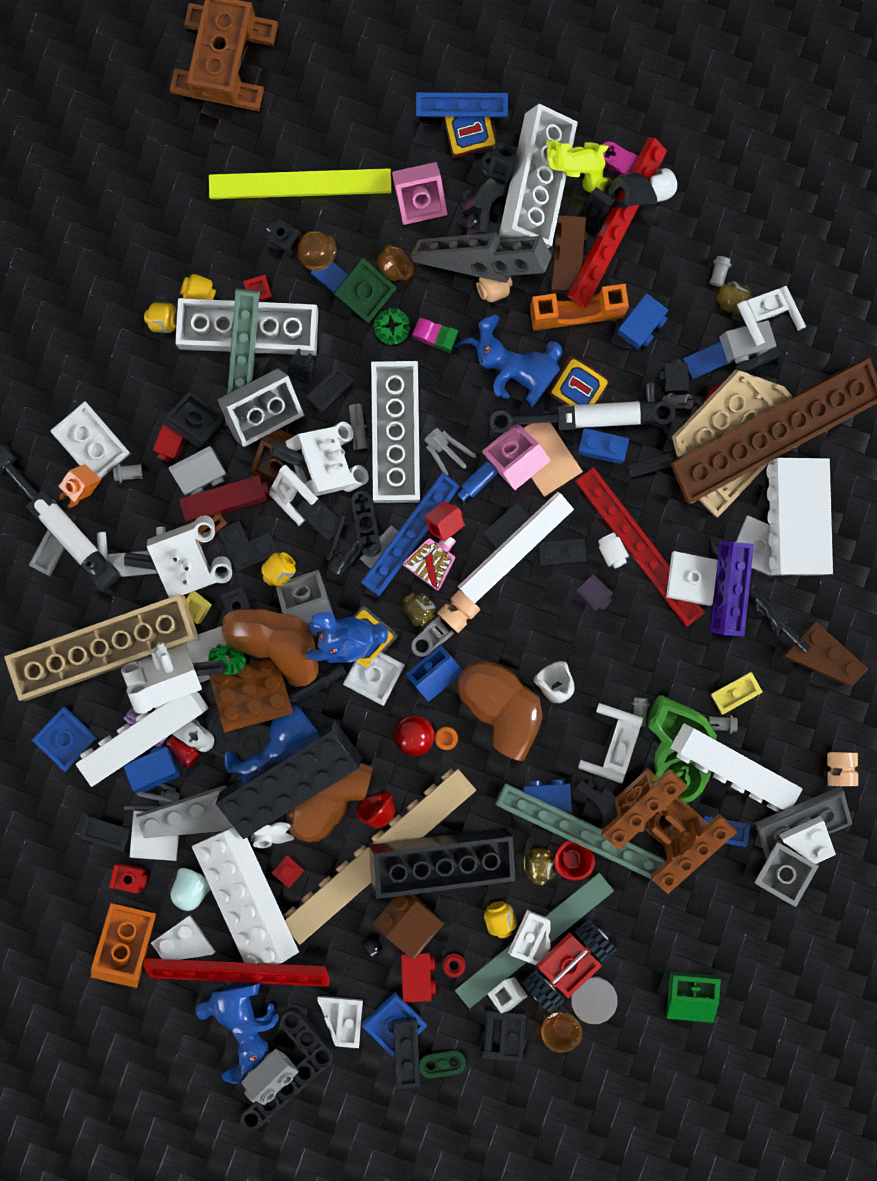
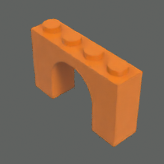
(550, 313)

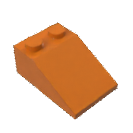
(123, 945)

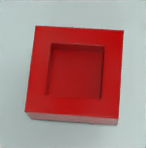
(259, 284)
(288, 871)

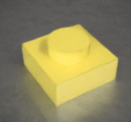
(198, 606)

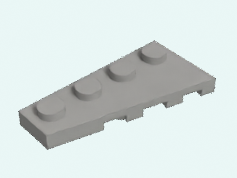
(185, 816)

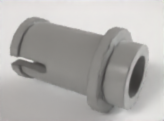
(720, 271)
(679, 401)
(127, 472)
(640, 708)
(723, 723)

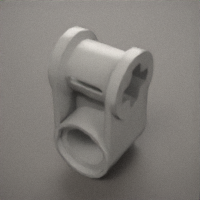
(432, 637)

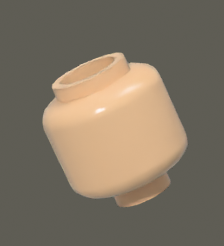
(493, 290)

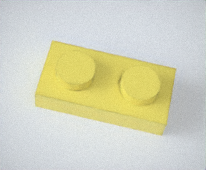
(736, 693)

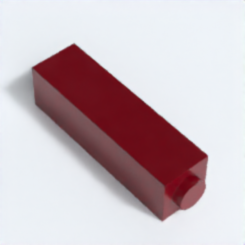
(224, 499)

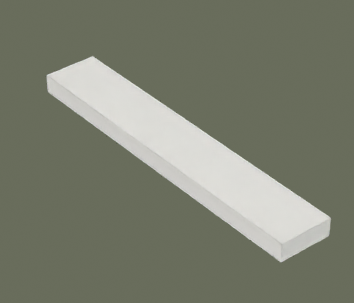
(515, 547)

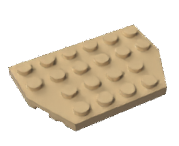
(731, 404)

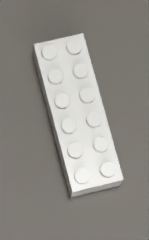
(534, 187)
(280, 326)
(395, 432)
(245, 898)

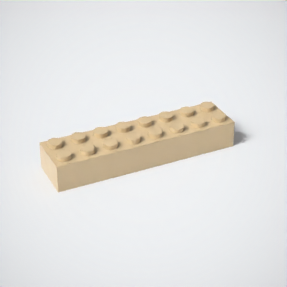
(100, 647)

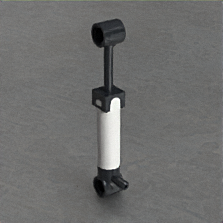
(594, 415)
(60, 525)

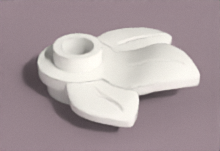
(271, 834)

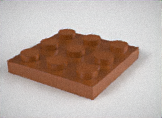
(251, 695)

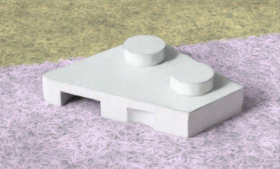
(810, 840)

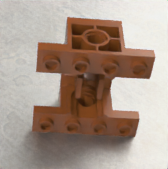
(214, 71)
(683, 833)

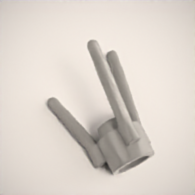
(438, 441)

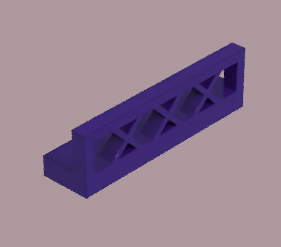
(733, 588)

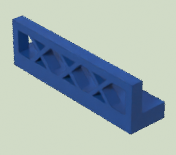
(462, 105)

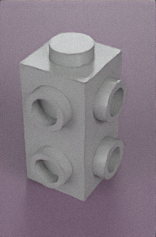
(269, 1077)

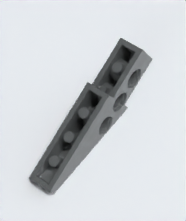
(484, 255)

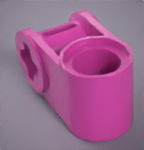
(620, 160)

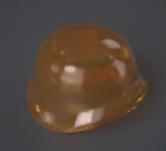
(316, 250)
(395, 264)
(561, 1032)

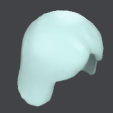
(189, 889)

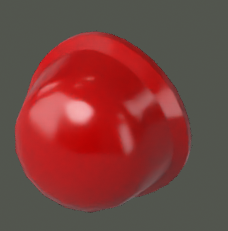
(414, 735)
(376, 810)
(574, 861)

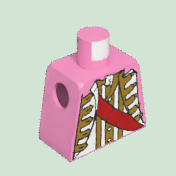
(432, 562)

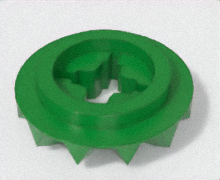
(384, 334)
(237, 660)

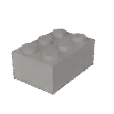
(260, 407)

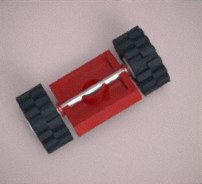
(569, 965)

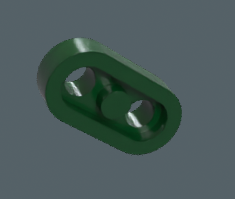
(442, 1064)

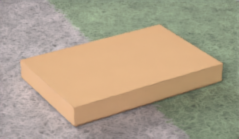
(561, 465)

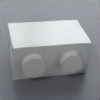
(739, 343)

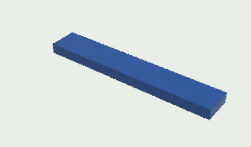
(408, 536)

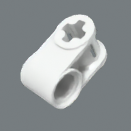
(195, 736)

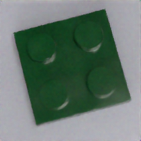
(364, 290)

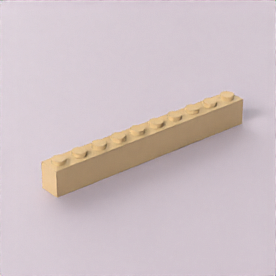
(356, 875)

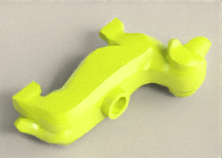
(579, 160)

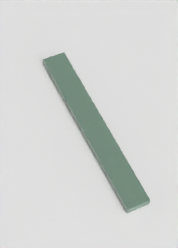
(576, 830)
(560, 919)

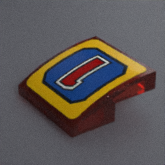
(470, 135)
(578, 384)

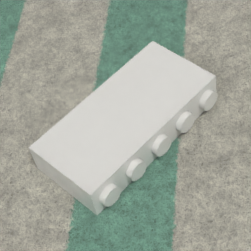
(800, 516)

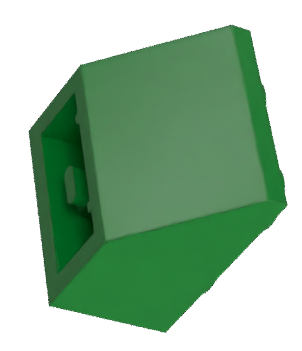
(693, 996)

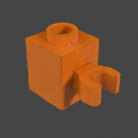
(78, 484)

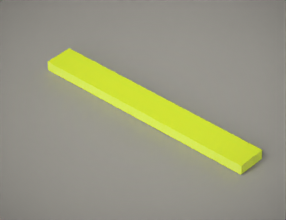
(300, 184)

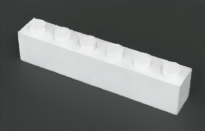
(139, 737)
(735, 768)

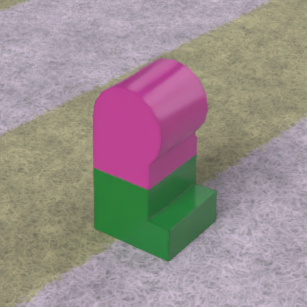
(435, 335)

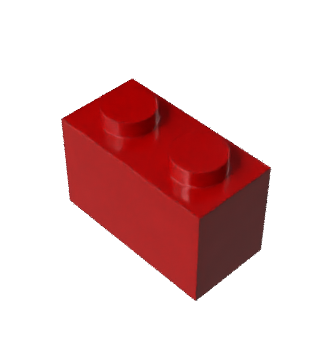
(417, 977)

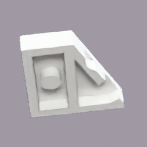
(532, 938)
(183, 942)
(343, 1019)

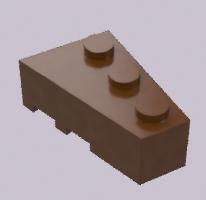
(568, 252)
(826, 656)

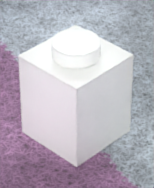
(507, 995)

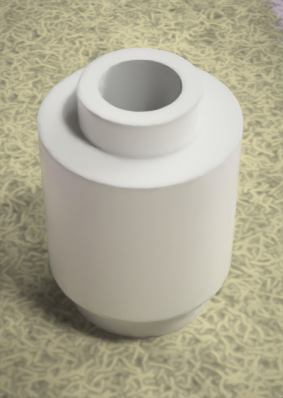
(613, 550)

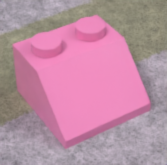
(419, 193)
(516, 456)

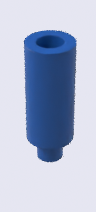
(477, 481)

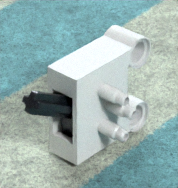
(321, 460)
(181, 559)
(165, 677)

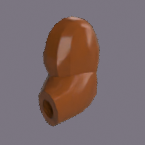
(276, 637)
(505, 703)
(324, 811)

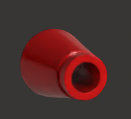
(185, 754)

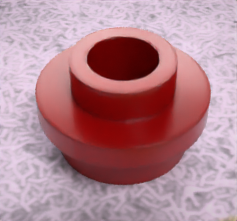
(453, 972)

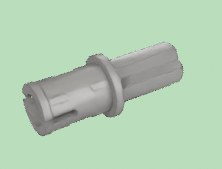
(358, 427)

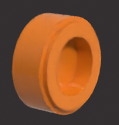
(446, 738)

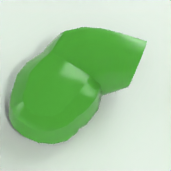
(666, 721)

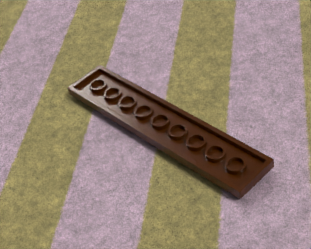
(776, 430)

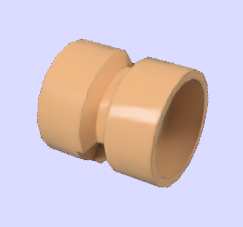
(458, 611)
(842, 768)

